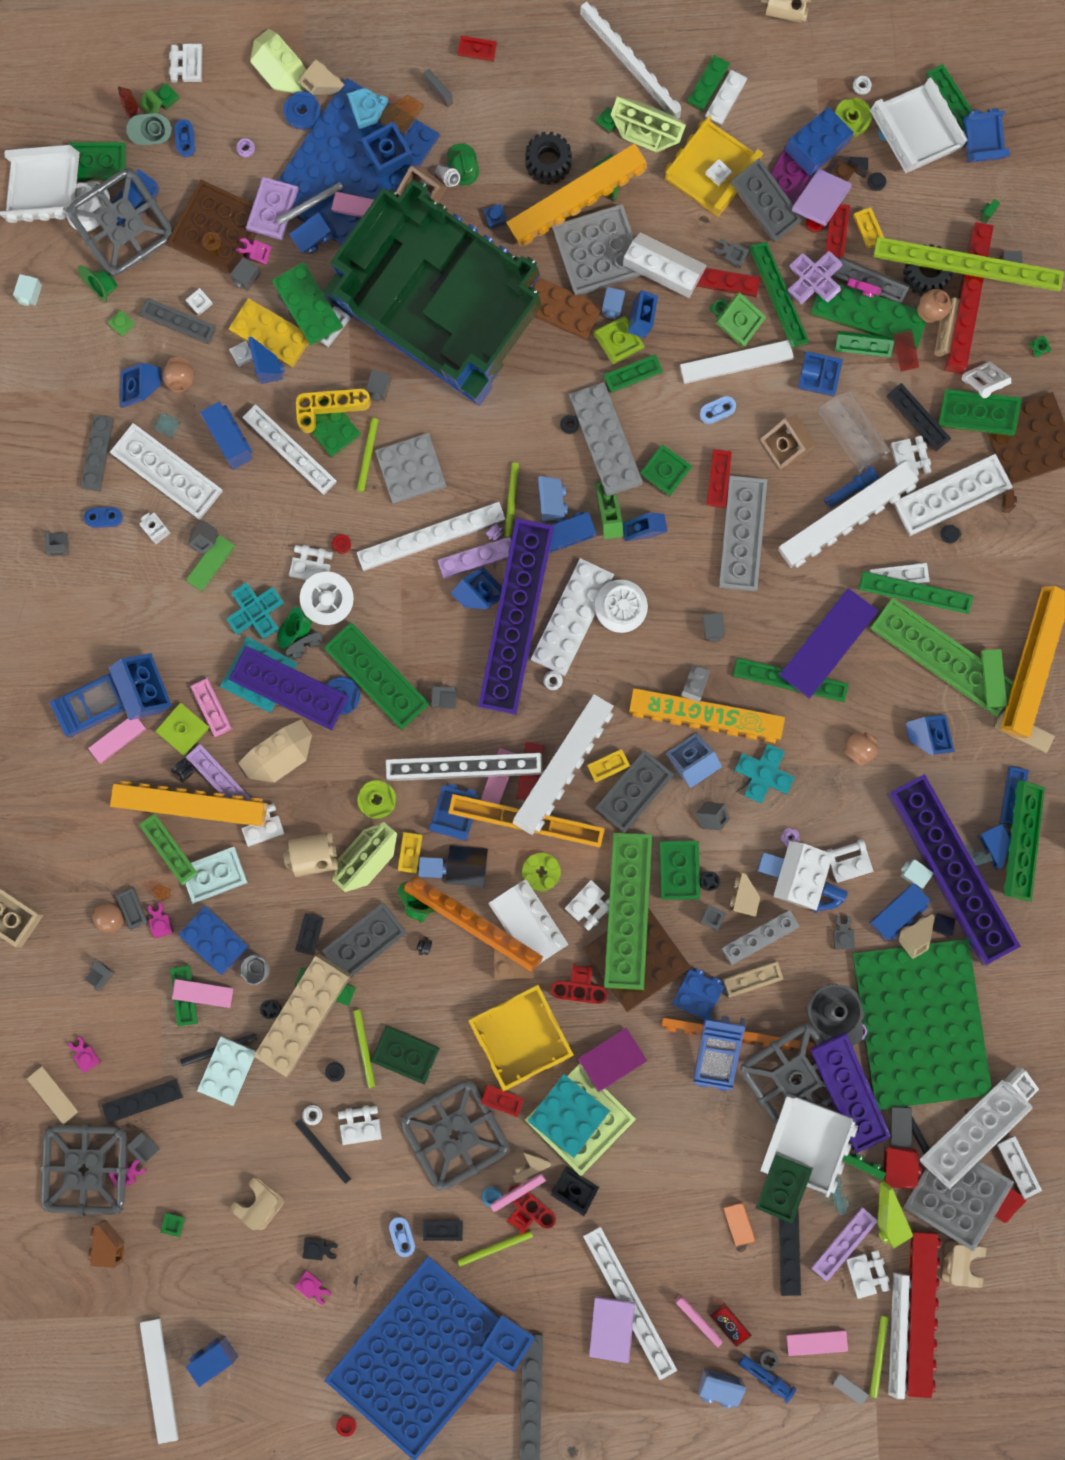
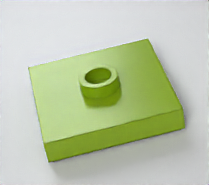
(617, 341)
(182, 729)

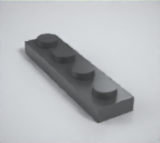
(891, 288)
(178, 321)
(97, 453)

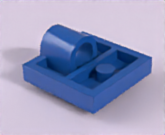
(820, 373)

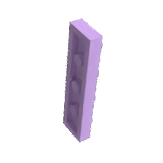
(475, 558)
(215, 773)
(844, 1244)

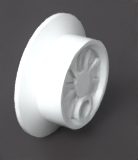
(94, 205)
(326, 598)
(621, 606)

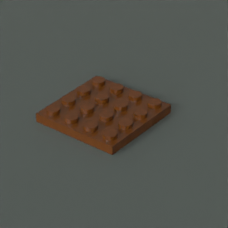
(218, 212)
(1037, 442)
(662, 965)

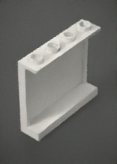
(919, 126)
(41, 183)
(813, 1138)

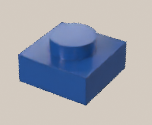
(495, 216)

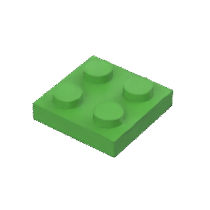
(740, 319)

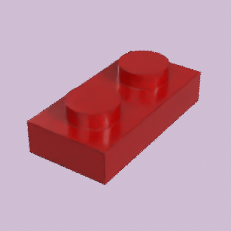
(477, 48)
(501, 1101)

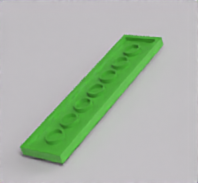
(935, 652)
(628, 911)

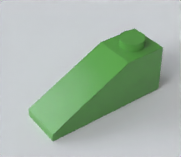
(609, 513)

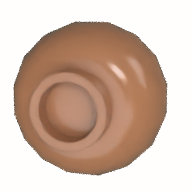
(934, 305)
(178, 374)
(862, 747)

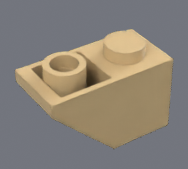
(320, 80)
(746, 897)
(918, 936)

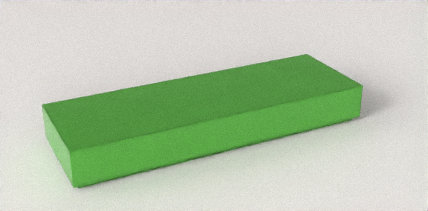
(210, 563)
(993, 678)

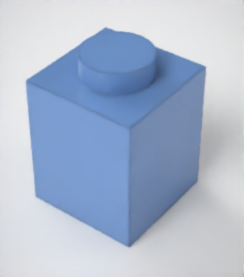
(613, 303)
(770, 865)
(432, 868)

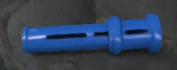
(859, 483)
(774, 1383)

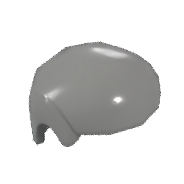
(255, 969)

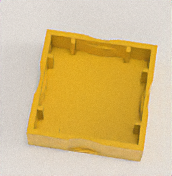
(520, 1037)

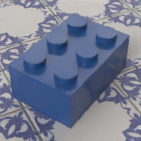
(819, 141)
(227, 434)
(140, 686)
(214, 940)

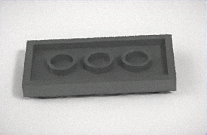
(765, 200)
(634, 791)
(365, 940)

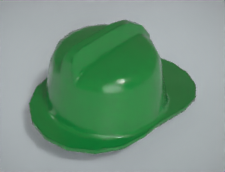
(464, 160)
(98, 281)
(294, 627)
(413, 907)

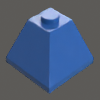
(265, 362)
(138, 383)
(478, 590)
(931, 734)

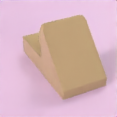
(536, 1165)

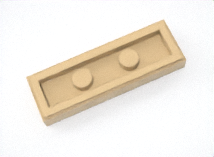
(946, 330)
(1038, 740)
(752, 979)
(53, 1095)

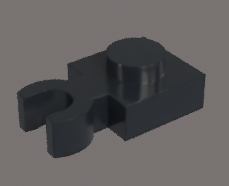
(316, 1248)

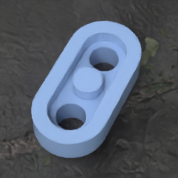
(717, 410)
(402, 1236)

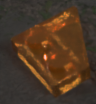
(402, 112)

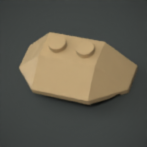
(278, 754)

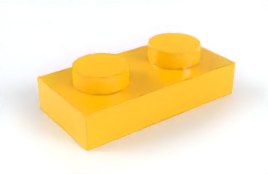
(868, 226)
(608, 766)
(410, 852)

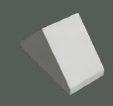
(1022, 1083)

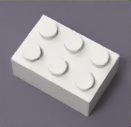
(803, 875)

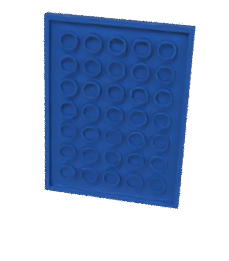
(336, 155)
(418, 1358)

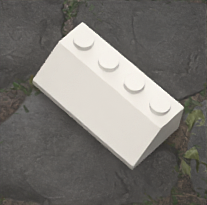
(663, 264)
(528, 920)

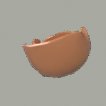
(108, 918)

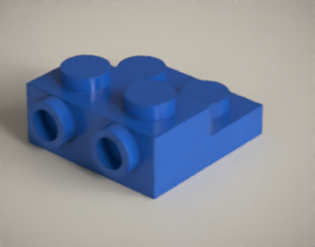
(698, 993)

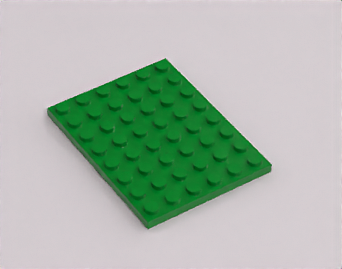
(922, 1025)

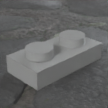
(695, 683)

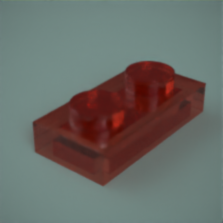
(906, 350)

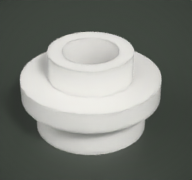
(862, 80)
(548, 684)
(306, 1117)

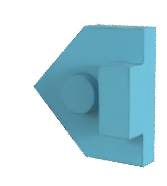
(366, 106)

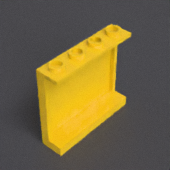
(699, 154)

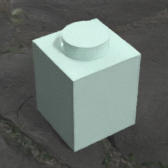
(27, 290)
(916, 873)

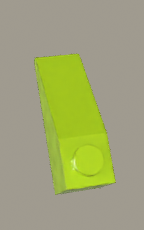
(891, 1218)

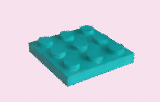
(246, 694)
(568, 1115)

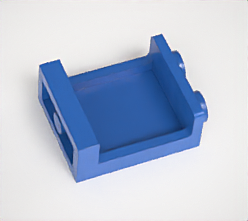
(985, 136)
(449, 824)

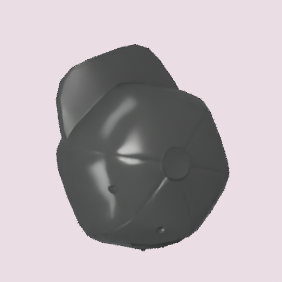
(836, 1011)

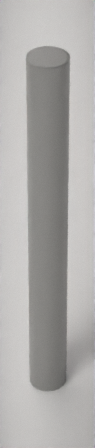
(310, 203)

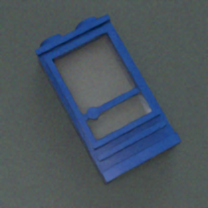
(88, 706)
(718, 1053)

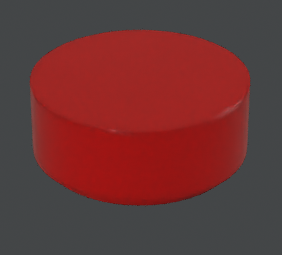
(813, 226)
(341, 544)
(346, 1425)

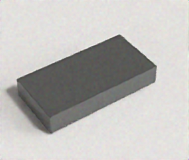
(439, 89)
(132, 908)
(901, 1127)

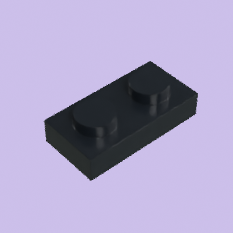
(309, 934)
(442, 1230)

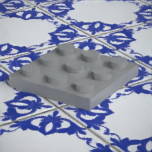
(410, 468)

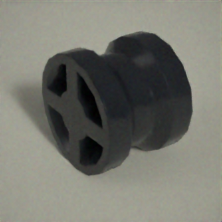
(183, 770)
(712, 879)
(267, 1009)

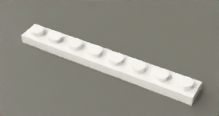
(627, 57)
(431, 536)
(624, 1290)

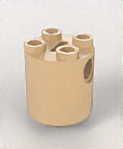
(786, 10)
(311, 854)

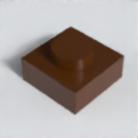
(843, 171)
(1008, 501)

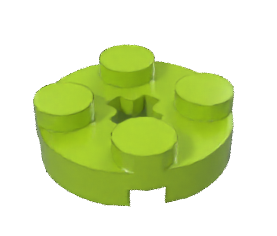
(862, 111)
(367, 794)
(550, 865)

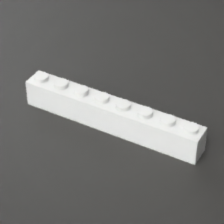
(848, 514)
(563, 764)
(464, 767)

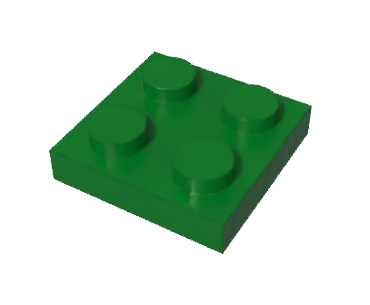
(666, 470)

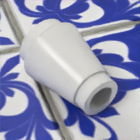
(448, 176)

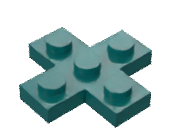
(255, 611)
(764, 773)

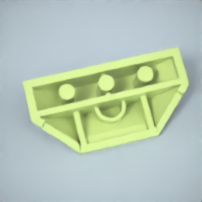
(277, 63)
(646, 124)
(365, 857)

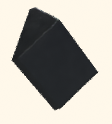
(466, 866)
(574, 1191)

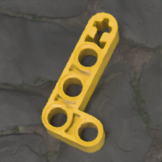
(332, 407)

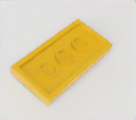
(271, 331)

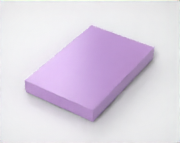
(822, 197)
(271, 202)
(612, 1329)

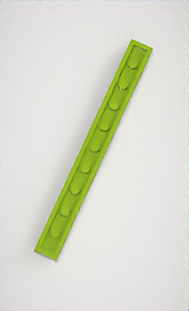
(968, 264)

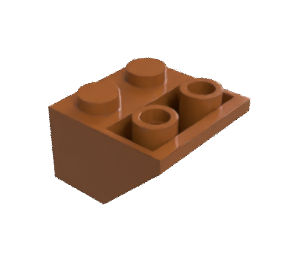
(106, 1246)

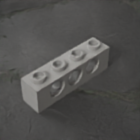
(759, 937)

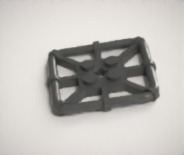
(108, 218)
(783, 1073)
(450, 1147)
(73, 1176)

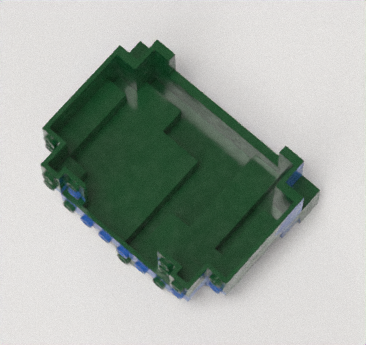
(474, 315)

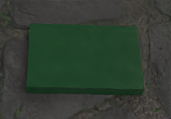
(405, 1055)
(784, 1187)

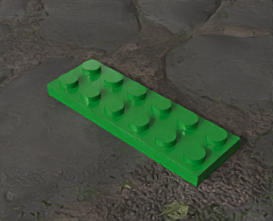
(869, 314)
(376, 676)
(1024, 841)

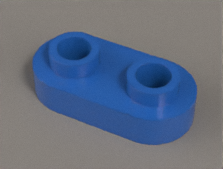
(184, 139)
(102, 517)

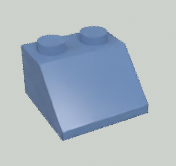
(551, 499)
(694, 760)
(721, 1388)

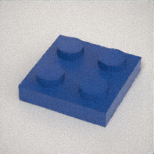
(507, 1343)

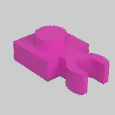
(256, 250)
(868, 289)
(160, 923)
(86, 1057)
(130, 1176)
(310, 1285)

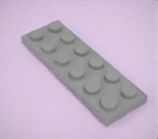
(605, 439)
(743, 533)

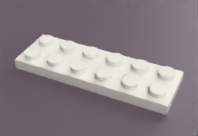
(166, 471)
(952, 495)
(571, 618)
(976, 1134)

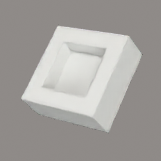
(718, 172)
(199, 302)
(241, 353)

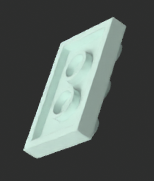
(216, 875)
(227, 1070)

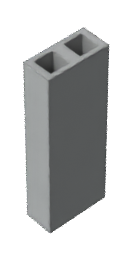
(850, 1389)

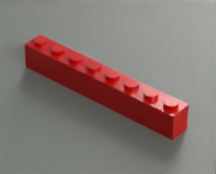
(969, 298)
(921, 1315)

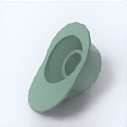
(148, 129)

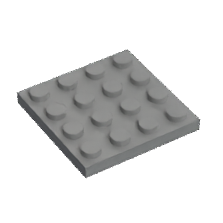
(595, 249)
(963, 1209)

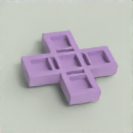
(815, 277)

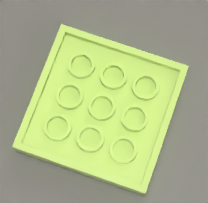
(604, 1136)

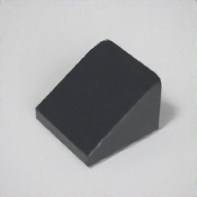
(860, 165)
(944, 925)

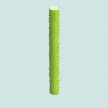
(367, 455)
(511, 500)
(364, 1048)
(494, 1248)
(879, 1356)

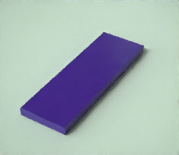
(828, 643)
(288, 688)
(850, 1090)

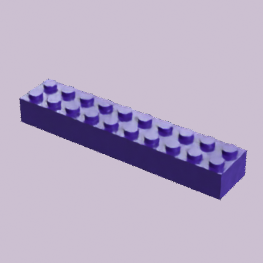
(516, 616)
(953, 870)

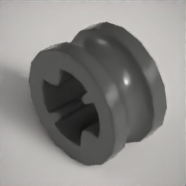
(771, 1354)

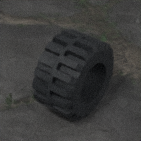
(543, 144)
(922, 283)

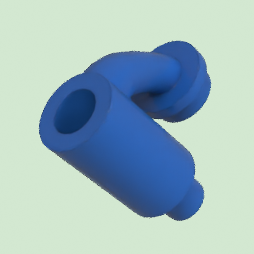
(833, 892)

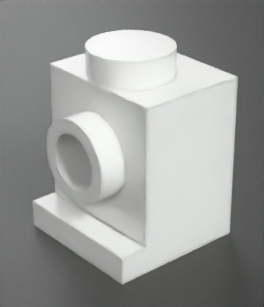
(158, 532)

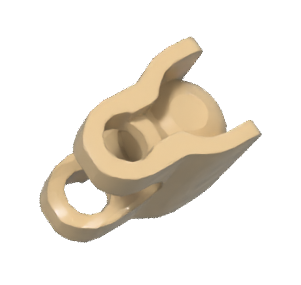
(264, 1208)
(957, 1264)

